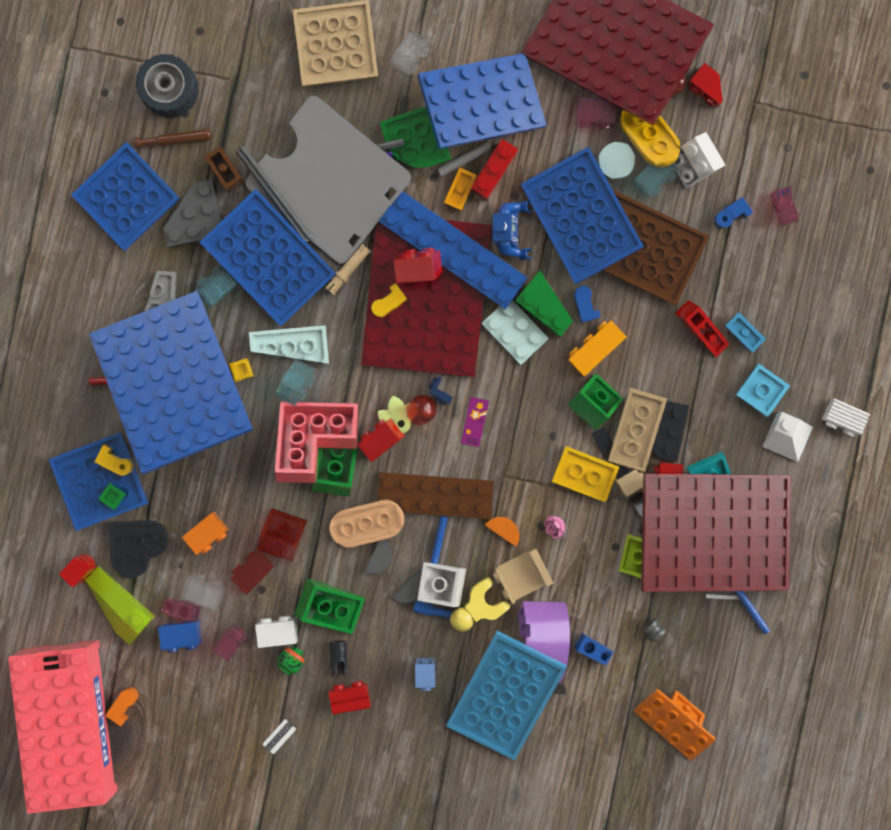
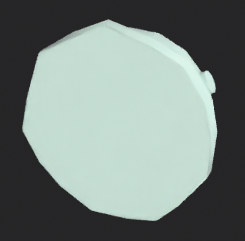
(616, 160)

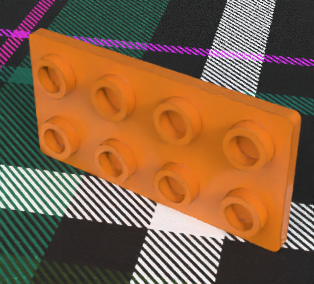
(676, 722)

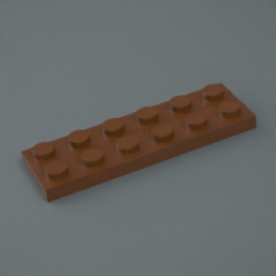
(438, 494)

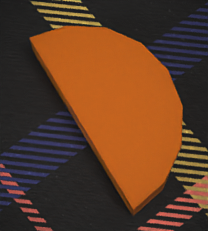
(505, 528)

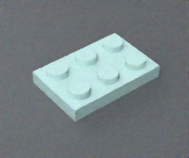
(515, 331)

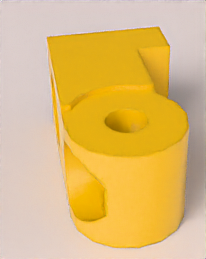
(389, 303)
(112, 462)

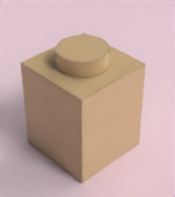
(630, 484)

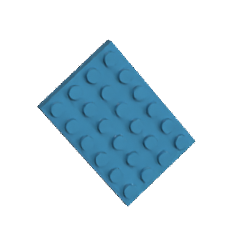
(506, 695)

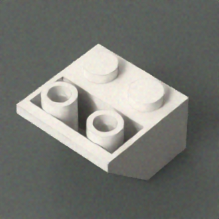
(697, 160)

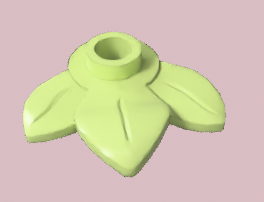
(396, 412)

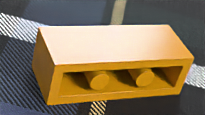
(596, 347)

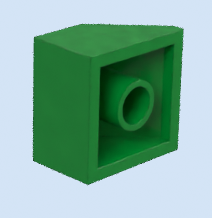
(595, 401)

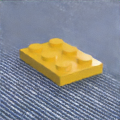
(585, 474)

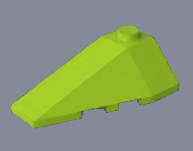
(122, 610)

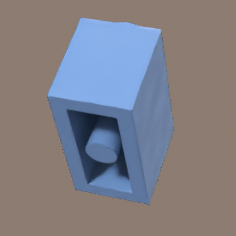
(425, 673)

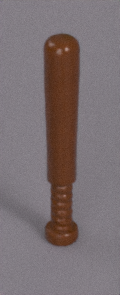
(177, 138)

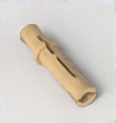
(349, 267)

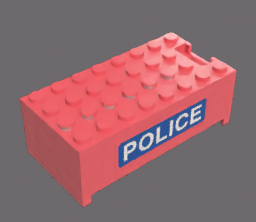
(62, 727)

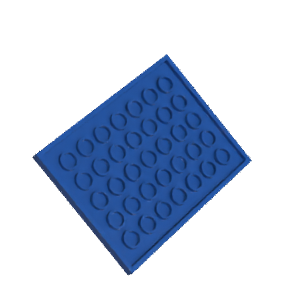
(170, 382)

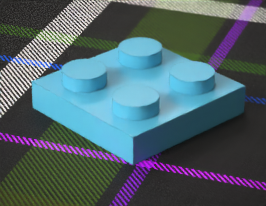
(762, 390)

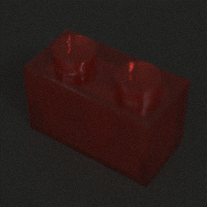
(252, 572)

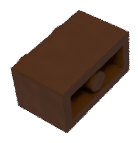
(224, 169)

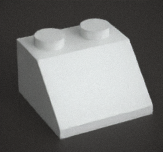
(441, 584)

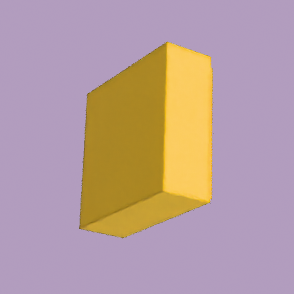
(241, 370)

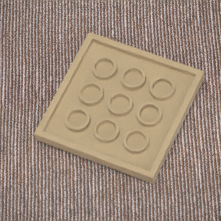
(335, 43)

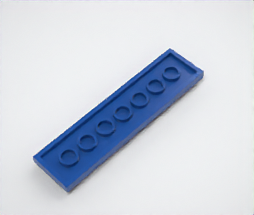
(457, 251)

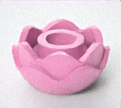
(555, 526)

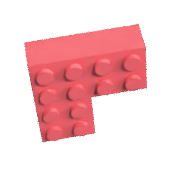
(310, 427)

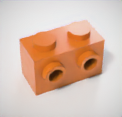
(205, 533)

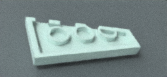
(296, 343)

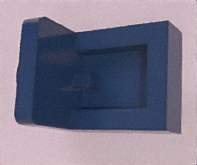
(441, 396)

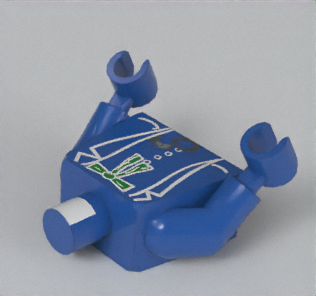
(506, 229)

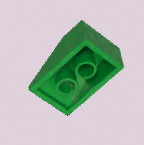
(335, 470)
(329, 606)

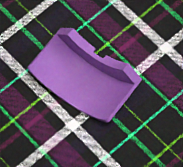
(546, 628)

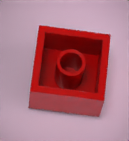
(418, 266)

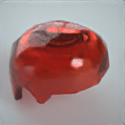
(421, 410)

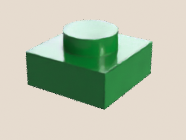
(112, 496)

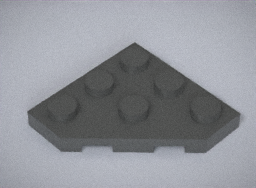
(194, 216)

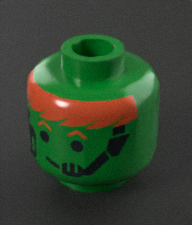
(290, 660)

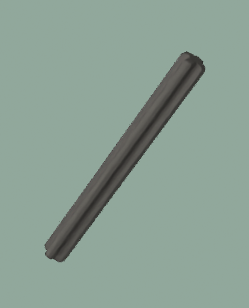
(273, 193)

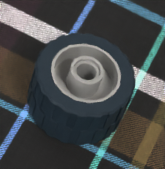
(167, 85)

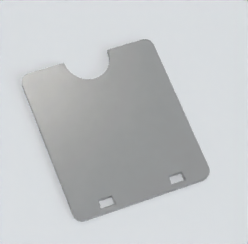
(333, 179)

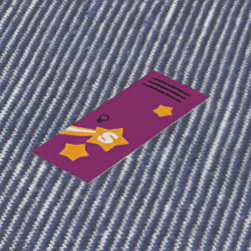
(474, 421)

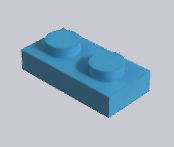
(744, 332)

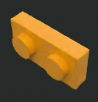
(460, 189)

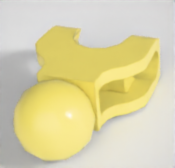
(477, 608)

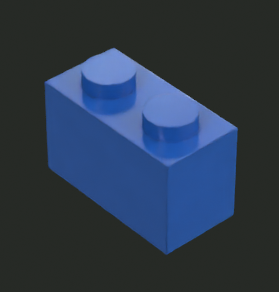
(180, 635)

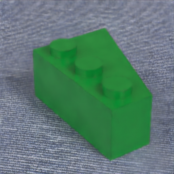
(544, 305)

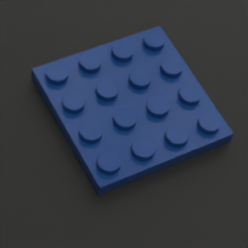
(125, 196)
(84, 482)

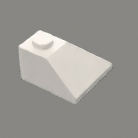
(787, 436)

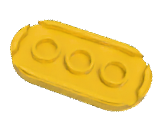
(655, 143)

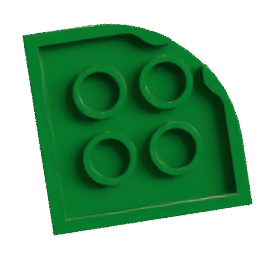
(418, 137)

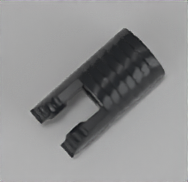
(338, 653)

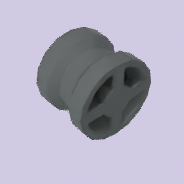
(653, 630)

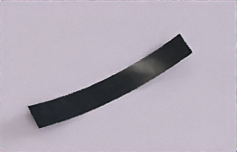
(605, 445)

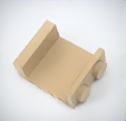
(522, 575)

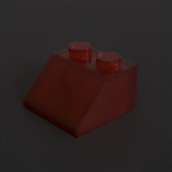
(281, 535)

